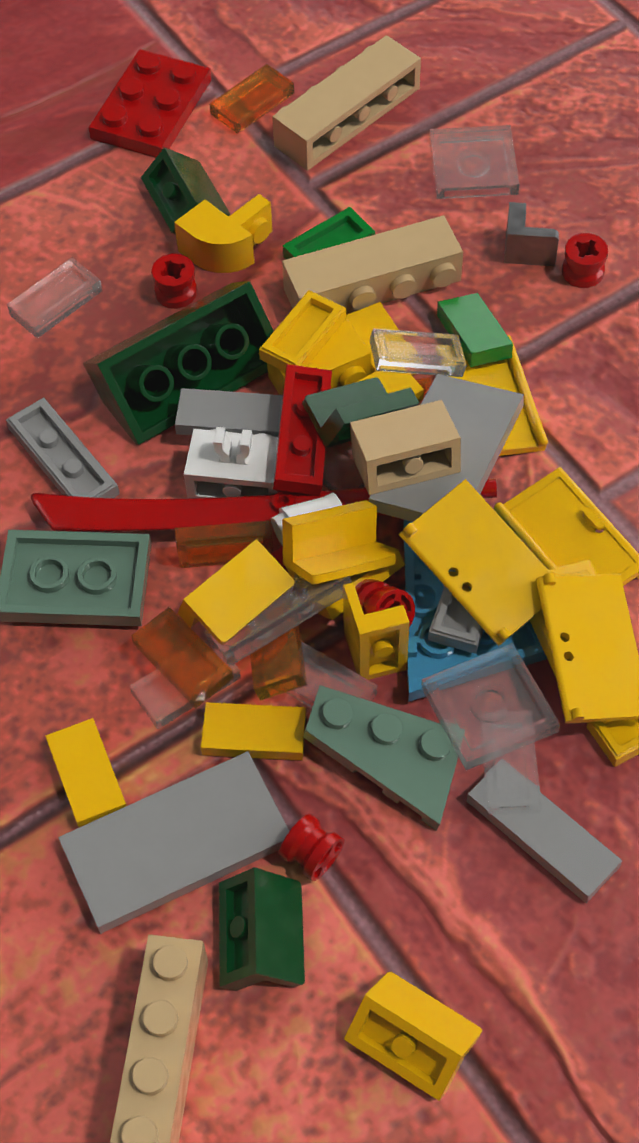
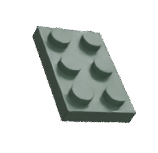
(74, 577)

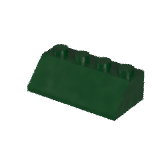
(199, 347)

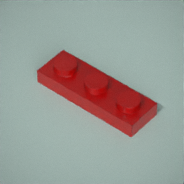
(299, 447)

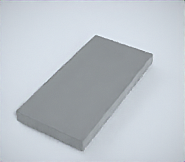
(484, 423)
(174, 841)

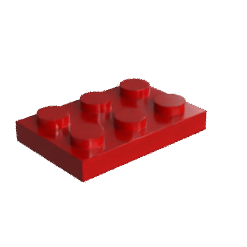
(150, 103)

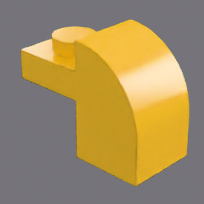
(223, 241)

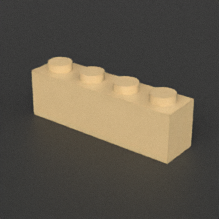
(346, 102)
(378, 266)
(161, 1042)

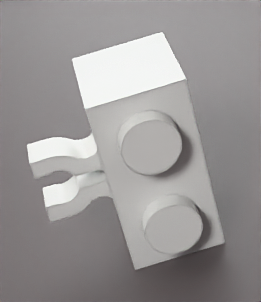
(230, 464)

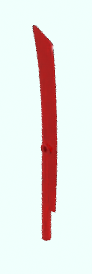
(116, 514)

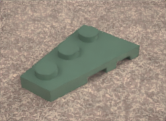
(388, 746)

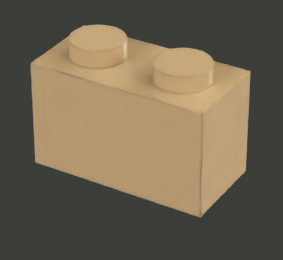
(406, 447)

